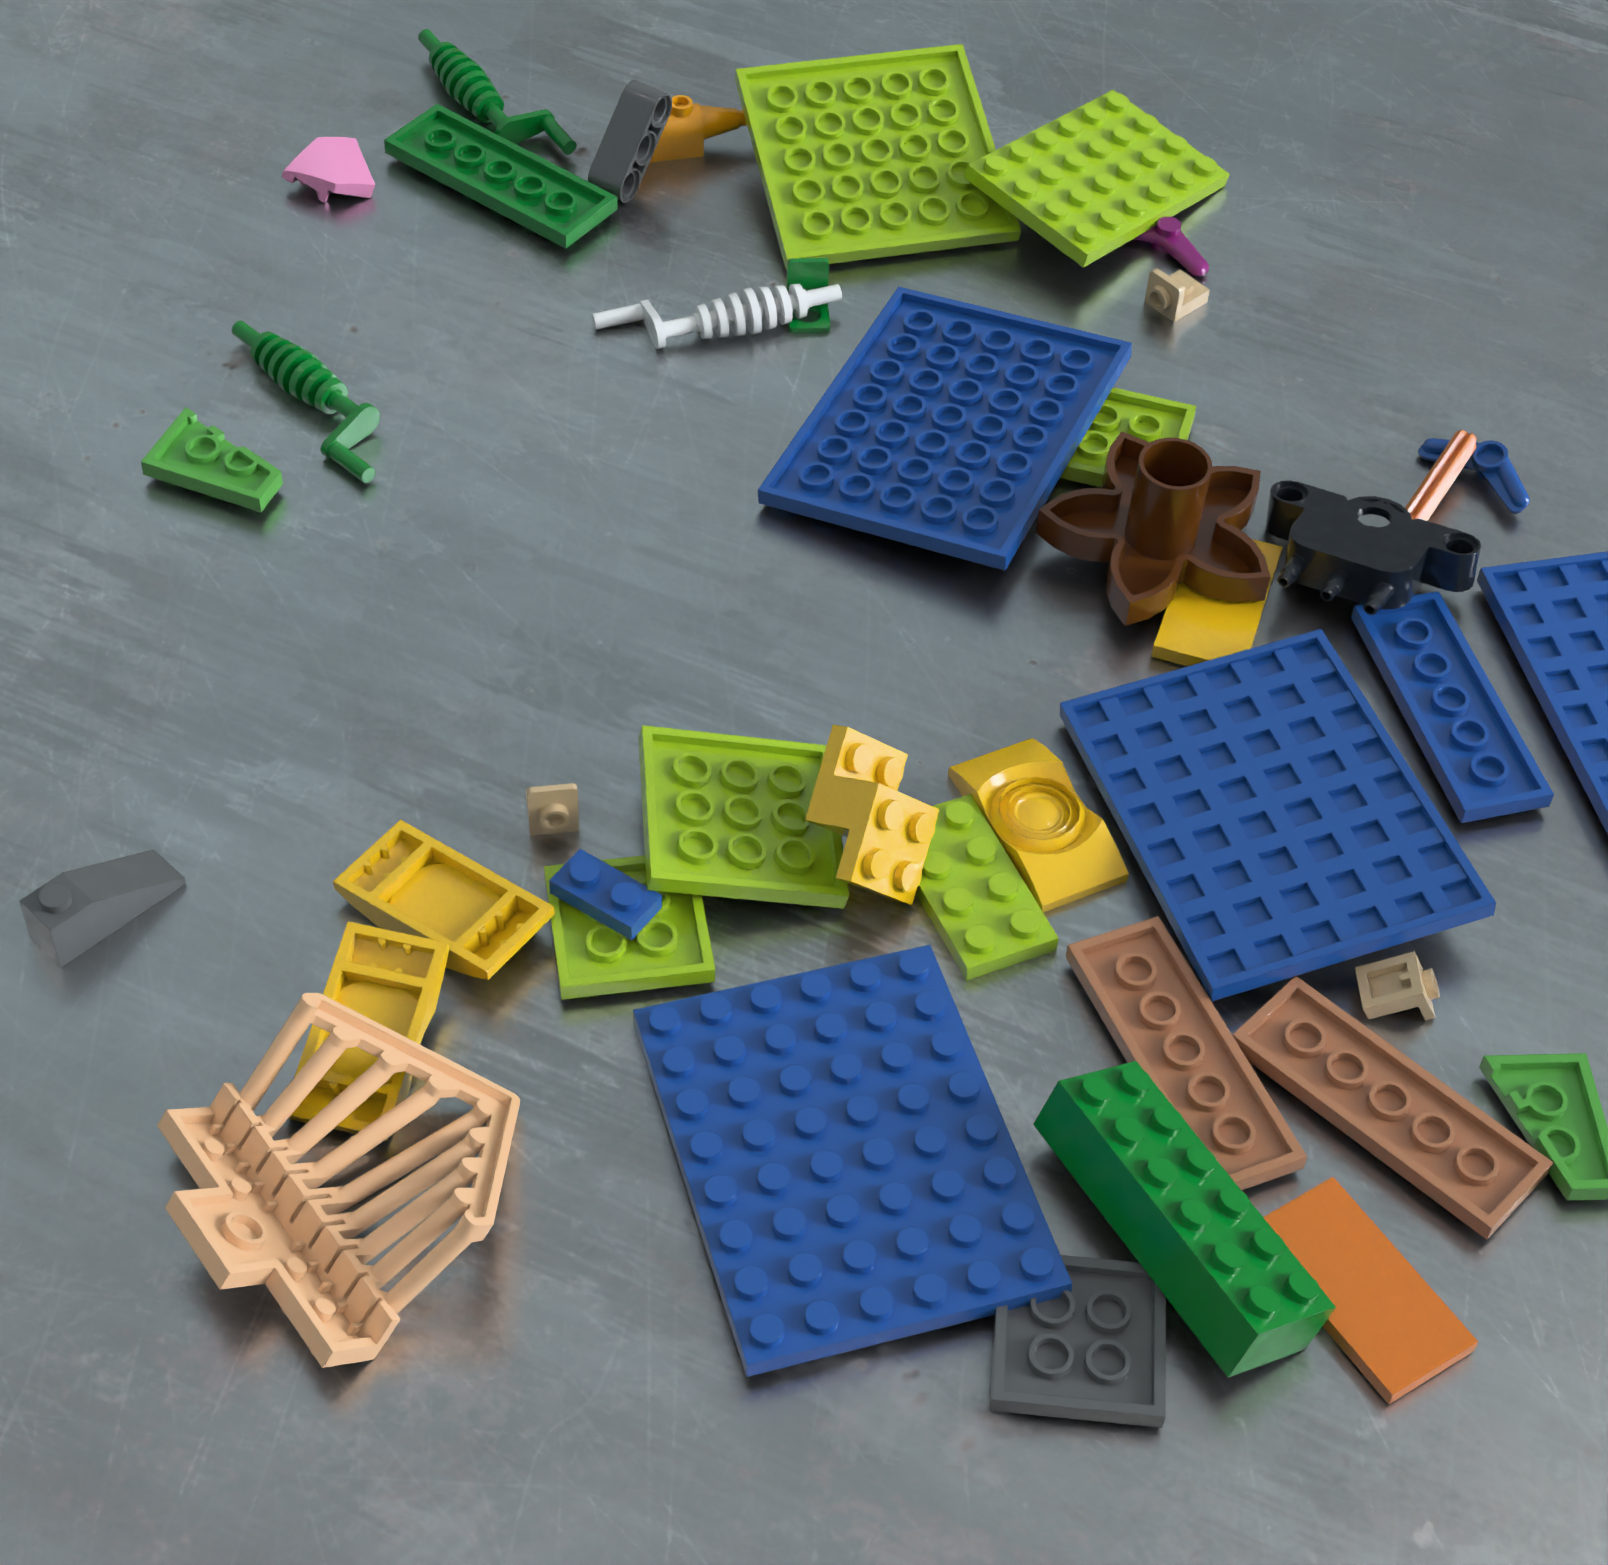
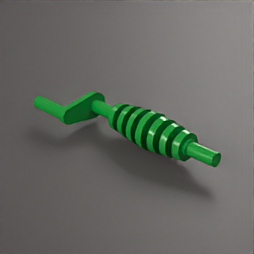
(474, 91)
(309, 380)

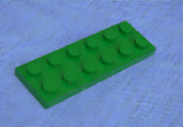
(501, 175)

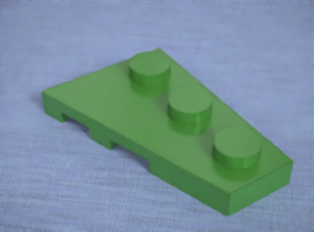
(211, 465)

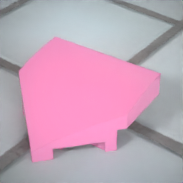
(332, 166)

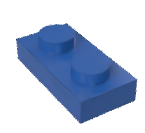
(605, 894)

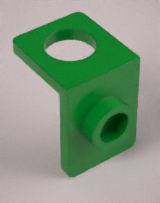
(811, 274)

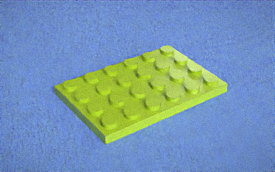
(1096, 177)

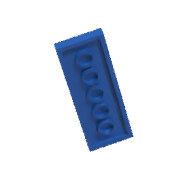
(1453, 709)

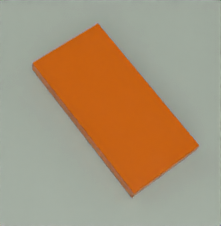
(1384, 1309)

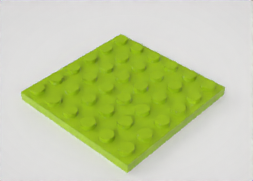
(872, 154)

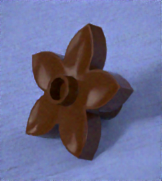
(1162, 524)

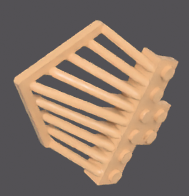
(273, 1226)

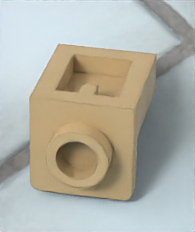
(1174, 294)
(1396, 986)

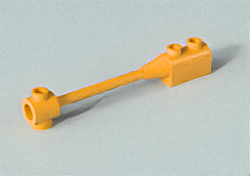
(691, 125)

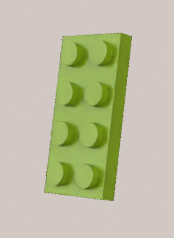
(979, 895)

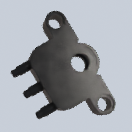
(1365, 562)

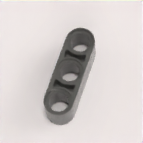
(630, 140)

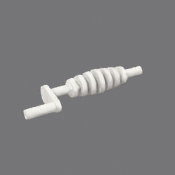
(748, 311)

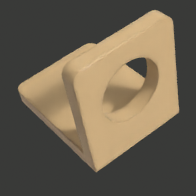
(552, 809)

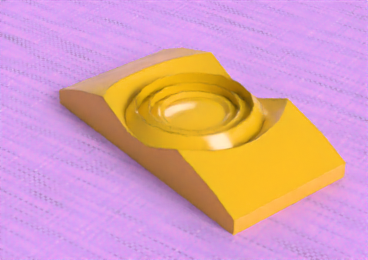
(1042, 823)
(436, 893)
(390, 981)

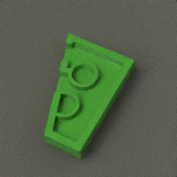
(1558, 1114)

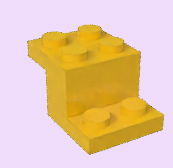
(883, 827)

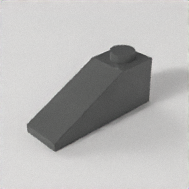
(95, 901)

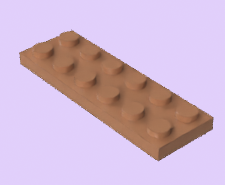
(1185, 1047)
(1392, 1106)

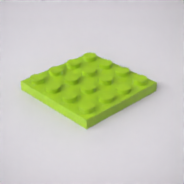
(731, 818)

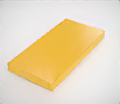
(1209, 628)

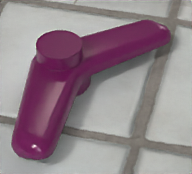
(1168, 238)

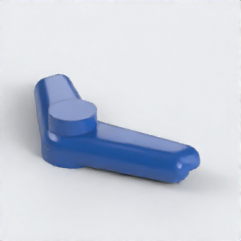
(1491, 464)

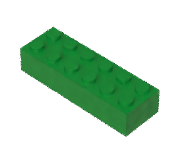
(1183, 1218)

